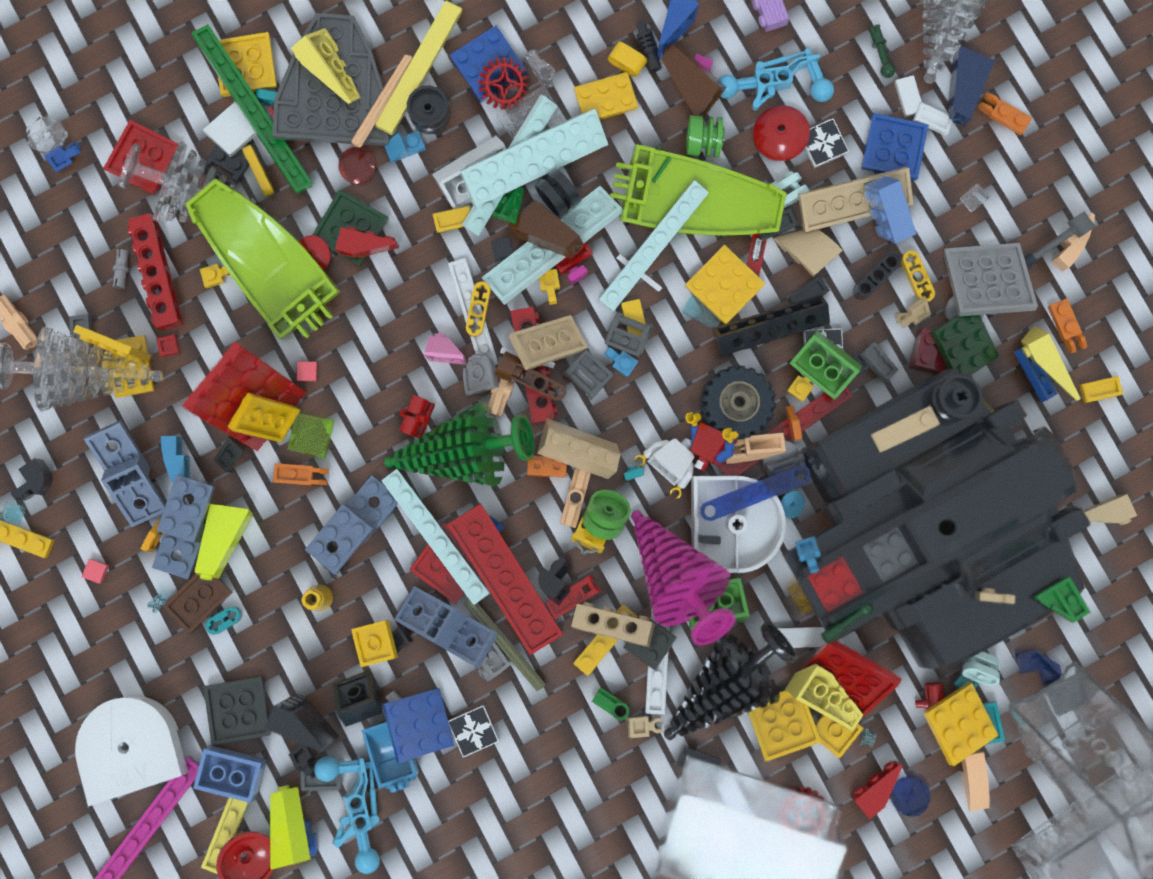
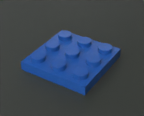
(478, 52)
(894, 145)
(418, 725)

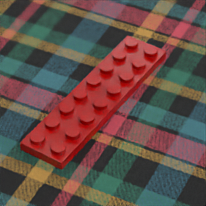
(505, 578)

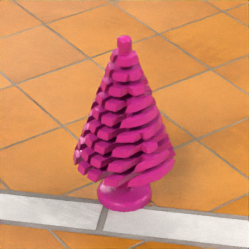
(682, 581)

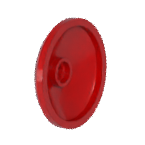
(781, 144)
(252, 866)

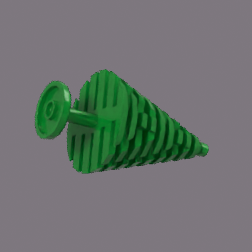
(465, 448)

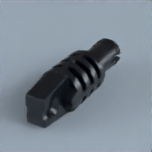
(648, 46)

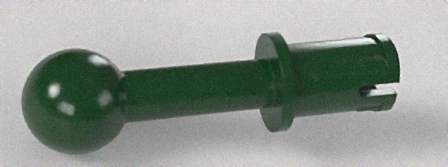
(887, 69)
(839, 628)

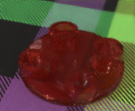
(357, 165)

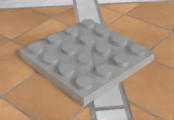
(989, 279)

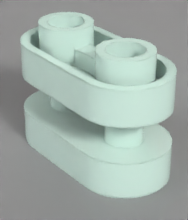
(791, 180)
(982, 669)

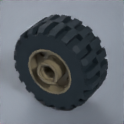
(741, 385)

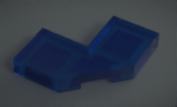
(1034, 660)

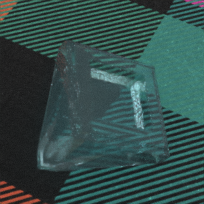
(12, 513)

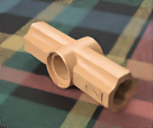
(16, 324)
(499, 397)
(572, 510)

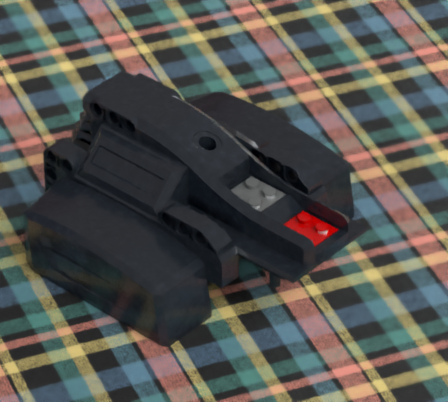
(937, 524)

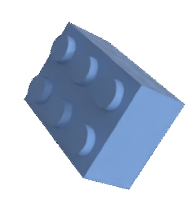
(889, 209)
(230, 773)

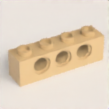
(641, 636)

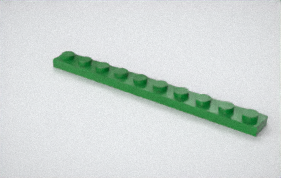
(251, 108)

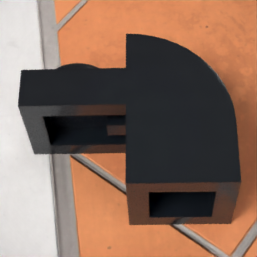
(37, 478)
(552, 583)

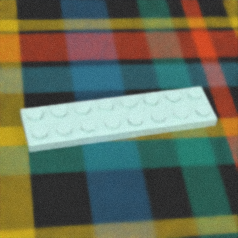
(534, 157)
(532, 261)

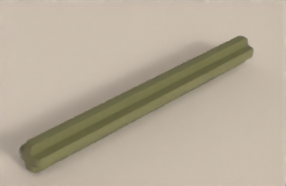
(506, 646)

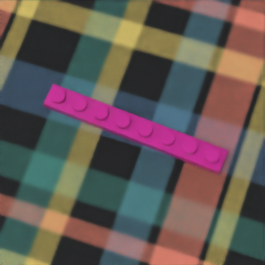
(149, 823)

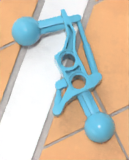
(821, 89)
(327, 770)

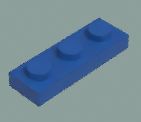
(1038, 378)

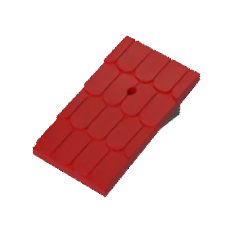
(229, 382)

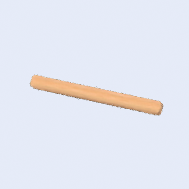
(378, 107)

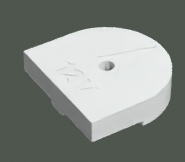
(754, 539)
(103, 754)

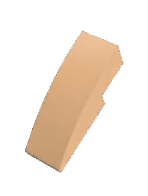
(1072, 249)
(757, 448)
(976, 781)

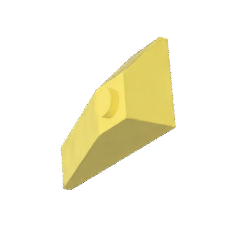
(319, 55)
(1042, 350)
(824, 694)

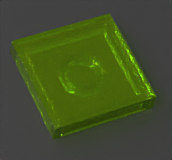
(311, 435)

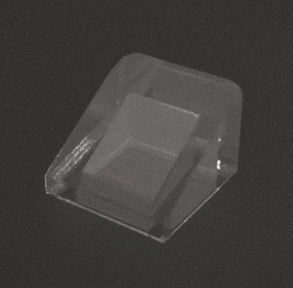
(974, 197)

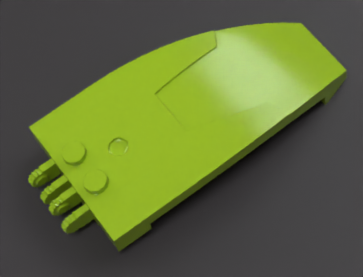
(731, 207)
(263, 259)

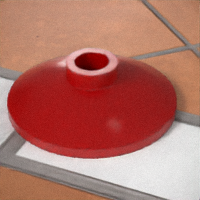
(318, 248)

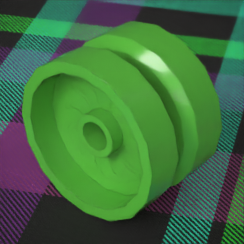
(606, 514)

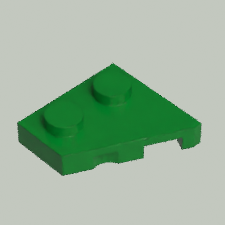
(509, 206)
(1064, 600)

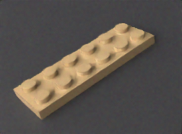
(844, 201)

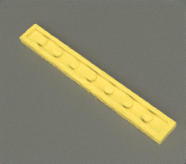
(419, 67)

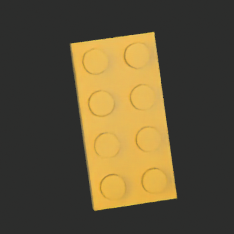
(263, 418)

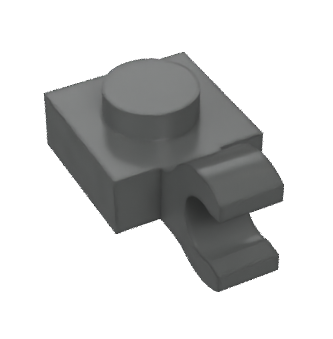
(80, 320)

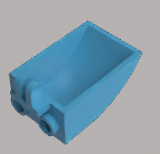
(383, 760)

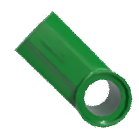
(609, 702)

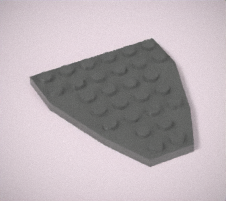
(310, 109)

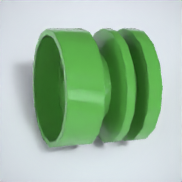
(704, 136)

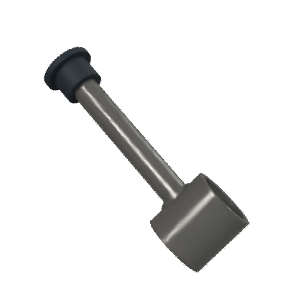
(1079, 226)

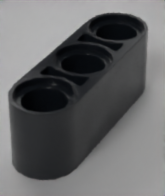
(884, 272)

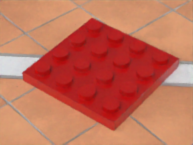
(859, 677)

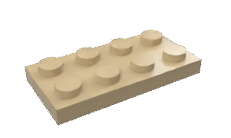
(548, 342)

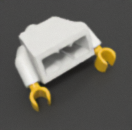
(672, 461)

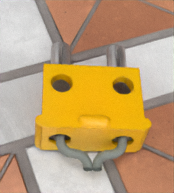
(584, 538)

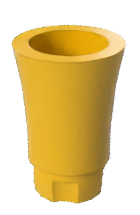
(323, 595)

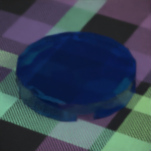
(910, 796)

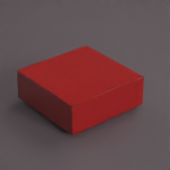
(168, 345)

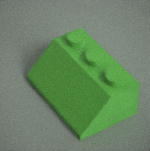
(826, 364)
(732, 599)

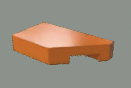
(794, 424)

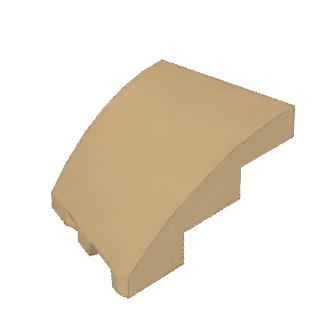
(809, 248)

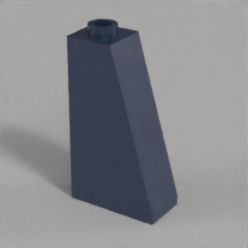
(968, 80)

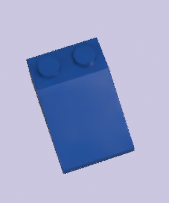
(678, 19)

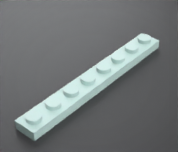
(532, 126)
(653, 245)
(435, 536)

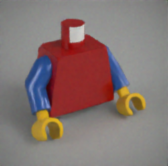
(710, 443)

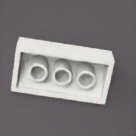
(450, 178)

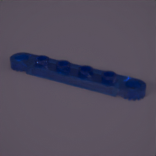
(755, 493)

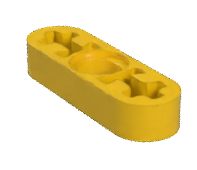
(258, 170)
(907, 266)
(475, 294)

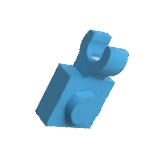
(623, 363)
(808, 550)

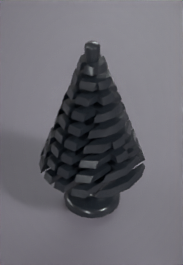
(731, 683)

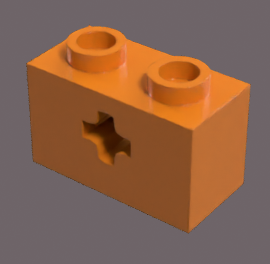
(546, 467)

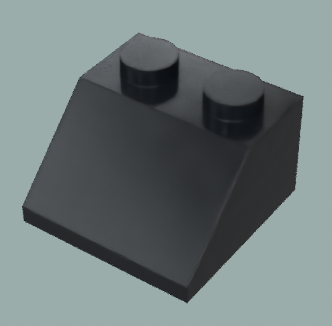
(357, 698)

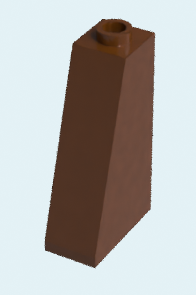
(693, 80)
(545, 230)

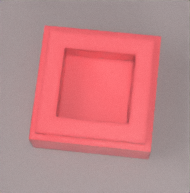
(307, 371)
(95, 571)

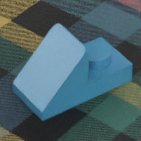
(405, 146)

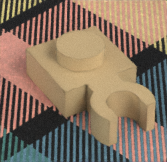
(989, 594)
(640, 726)

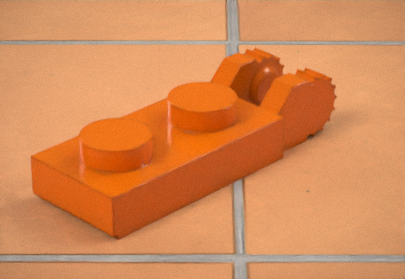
(1005, 114)
(1067, 325)
(297, 474)

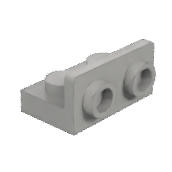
(493, 663)

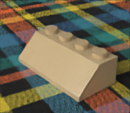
(579, 449)

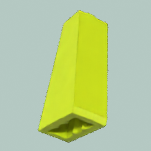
(220, 537)
(287, 829)

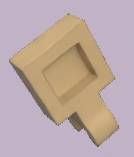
(915, 314)

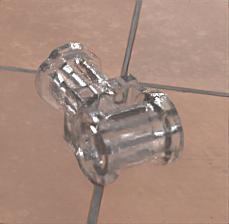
(542, 70)

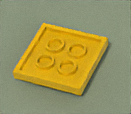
(253, 59)
(724, 285)
(111, 345)
(960, 724)
(783, 727)

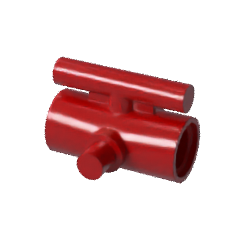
(416, 416)
(933, 694)

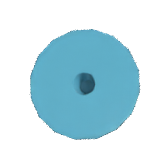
(793, 504)

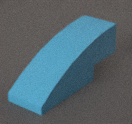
(174, 460)

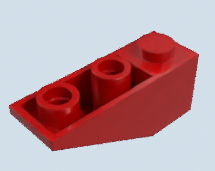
(360, 244)
(875, 794)

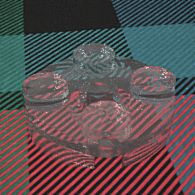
(45, 124)

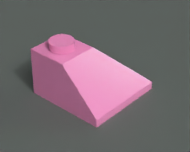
(441, 349)

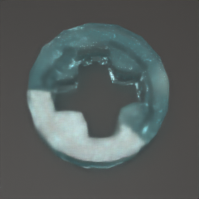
(157, 603)
(868, 738)

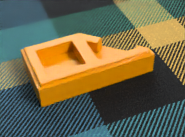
(152, 539)

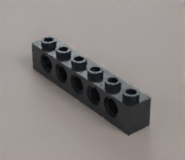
(771, 325)

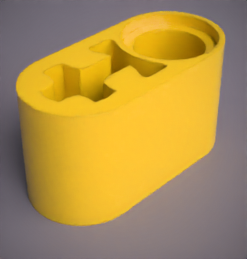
(627, 59)

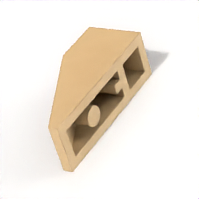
(905, 429)
(1114, 510)

